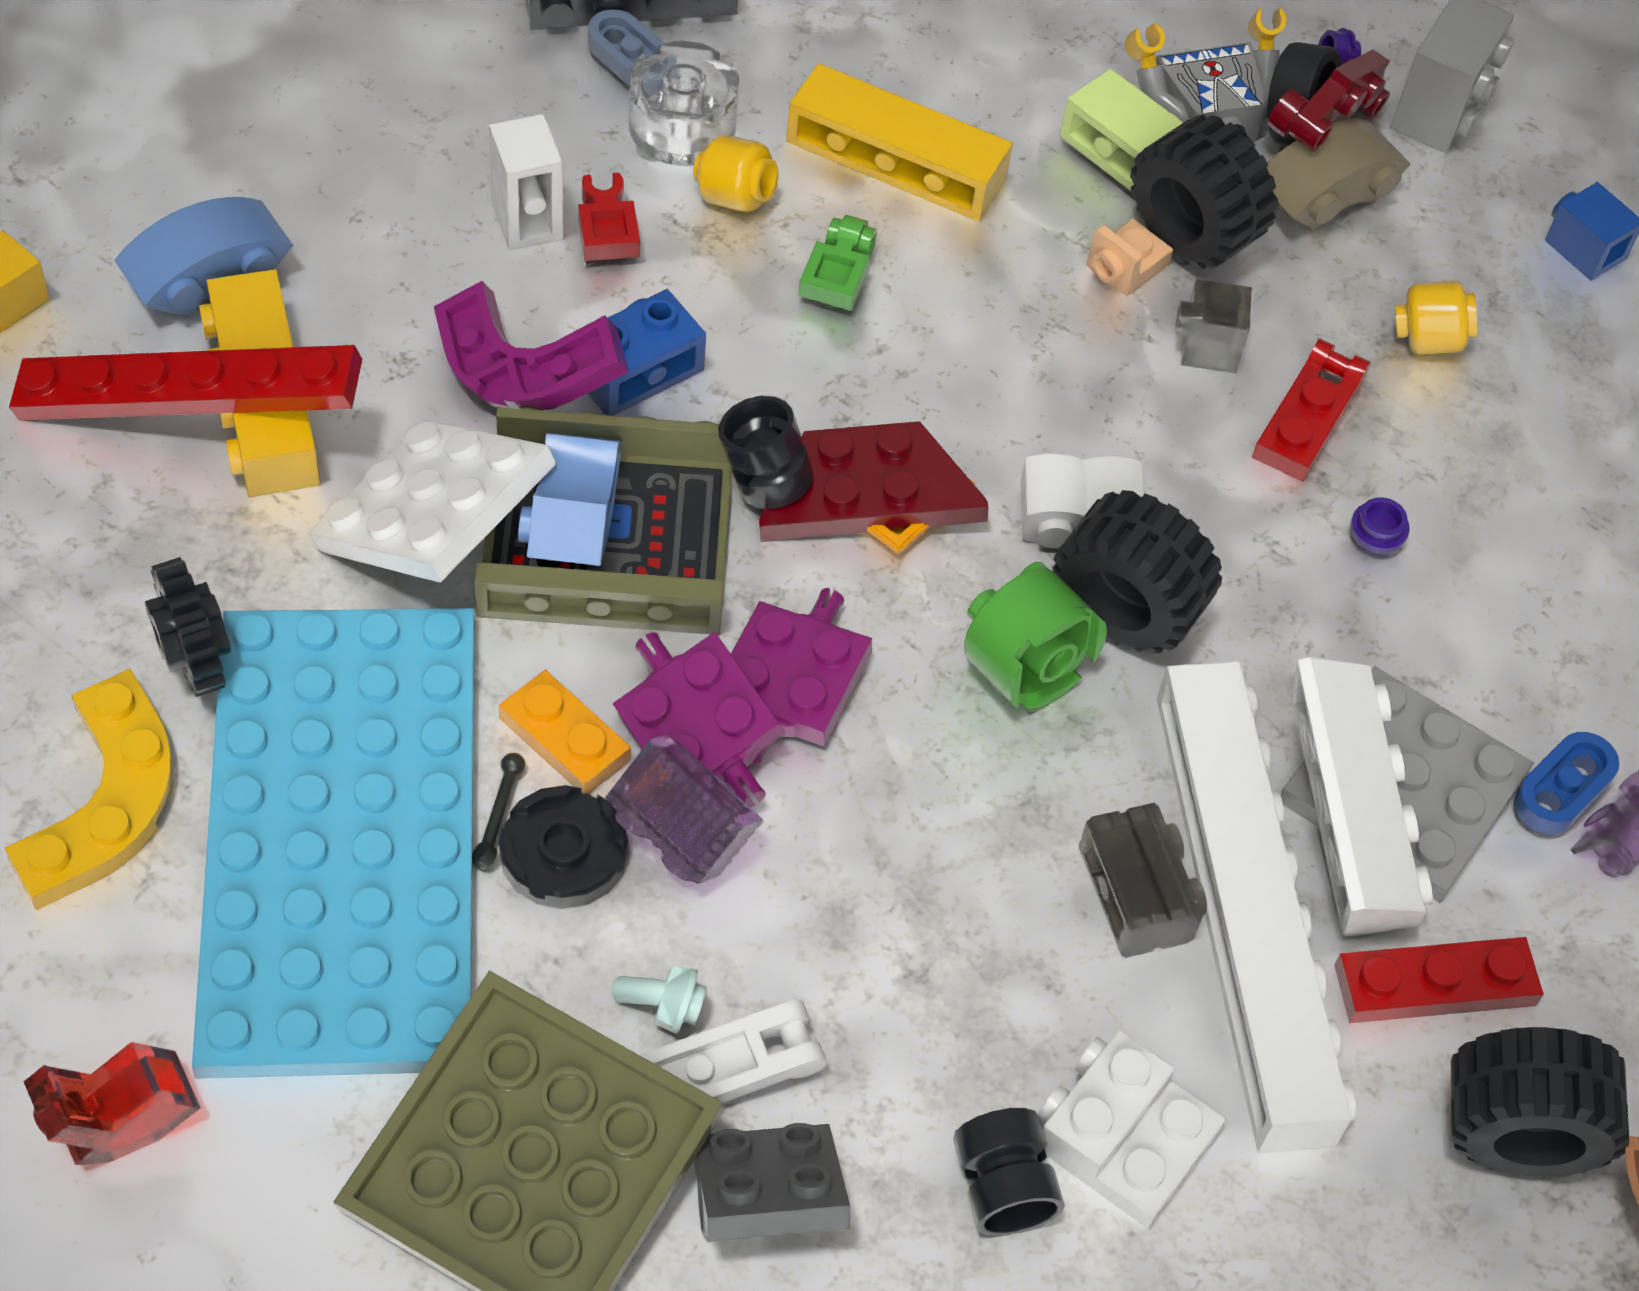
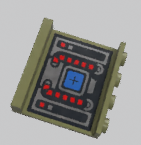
(663, 539)

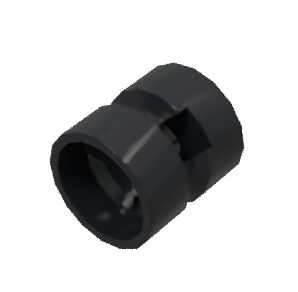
(766, 452)
(1010, 1182)

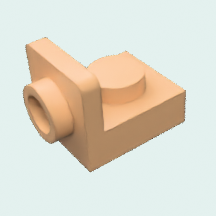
(1127, 256)

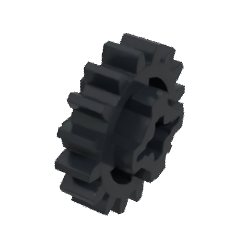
(188, 626)

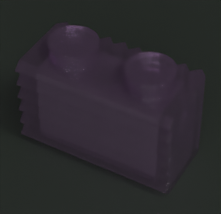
(682, 810)

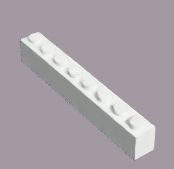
(1253, 910)

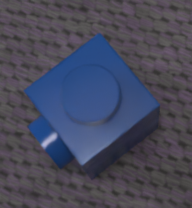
(1593, 230)

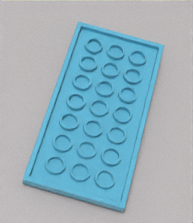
(338, 843)

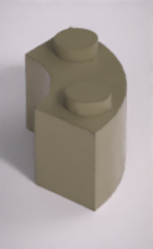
(1345, 170)

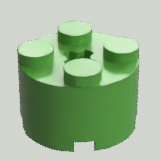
(1032, 637)

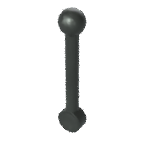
(485, 852)

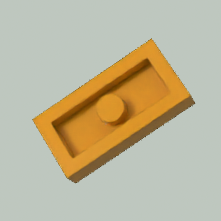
(564, 732)

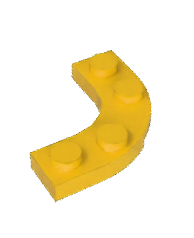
(122, 809)

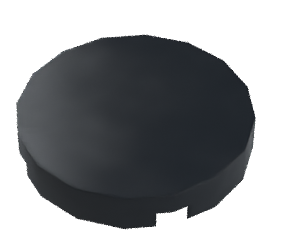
(563, 847)

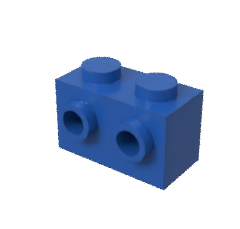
(660, 350)

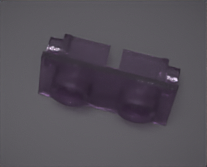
(1615, 832)

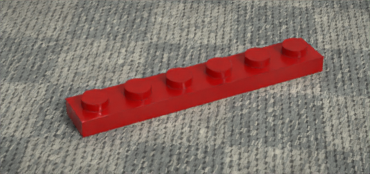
(187, 383)

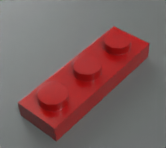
(1438, 979)

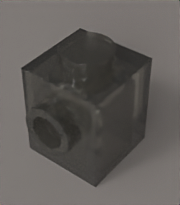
(1214, 325)

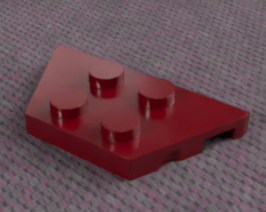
(876, 478)

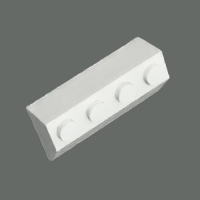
(1358, 798)

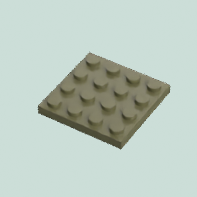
(529, 1150)

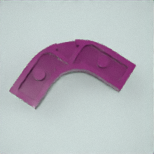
(524, 376)

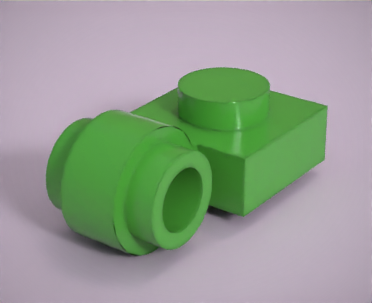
(840, 264)

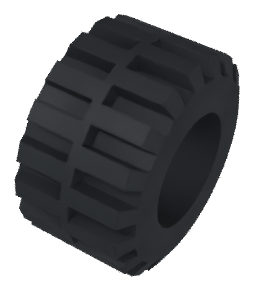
(1204, 191)
(1140, 569)
(1539, 1102)

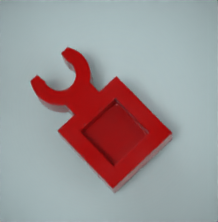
(607, 222)

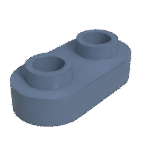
(619, 40)

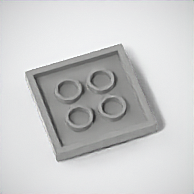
(1452, 779)

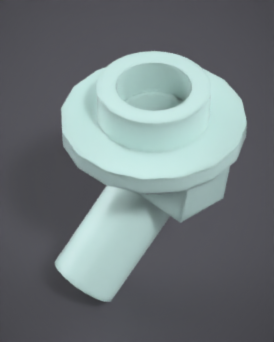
(676, 998)

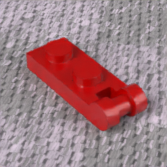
(1310, 411)

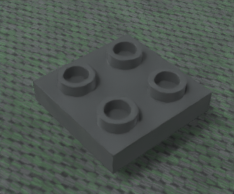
(770, 1183)

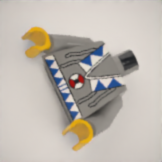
(1214, 80)

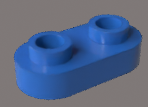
(1563, 786)

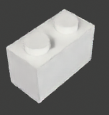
(526, 181)

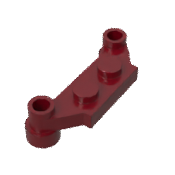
(1350, 87)

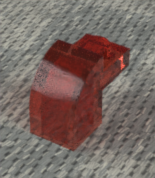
(117, 1107)

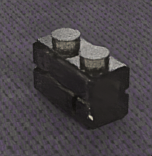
(1142, 879)

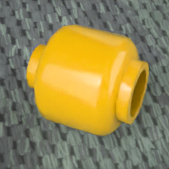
(736, 173)
(1437, 318)

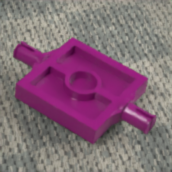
(802, 665)
(705, 706)

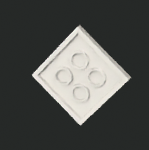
(432, 499)

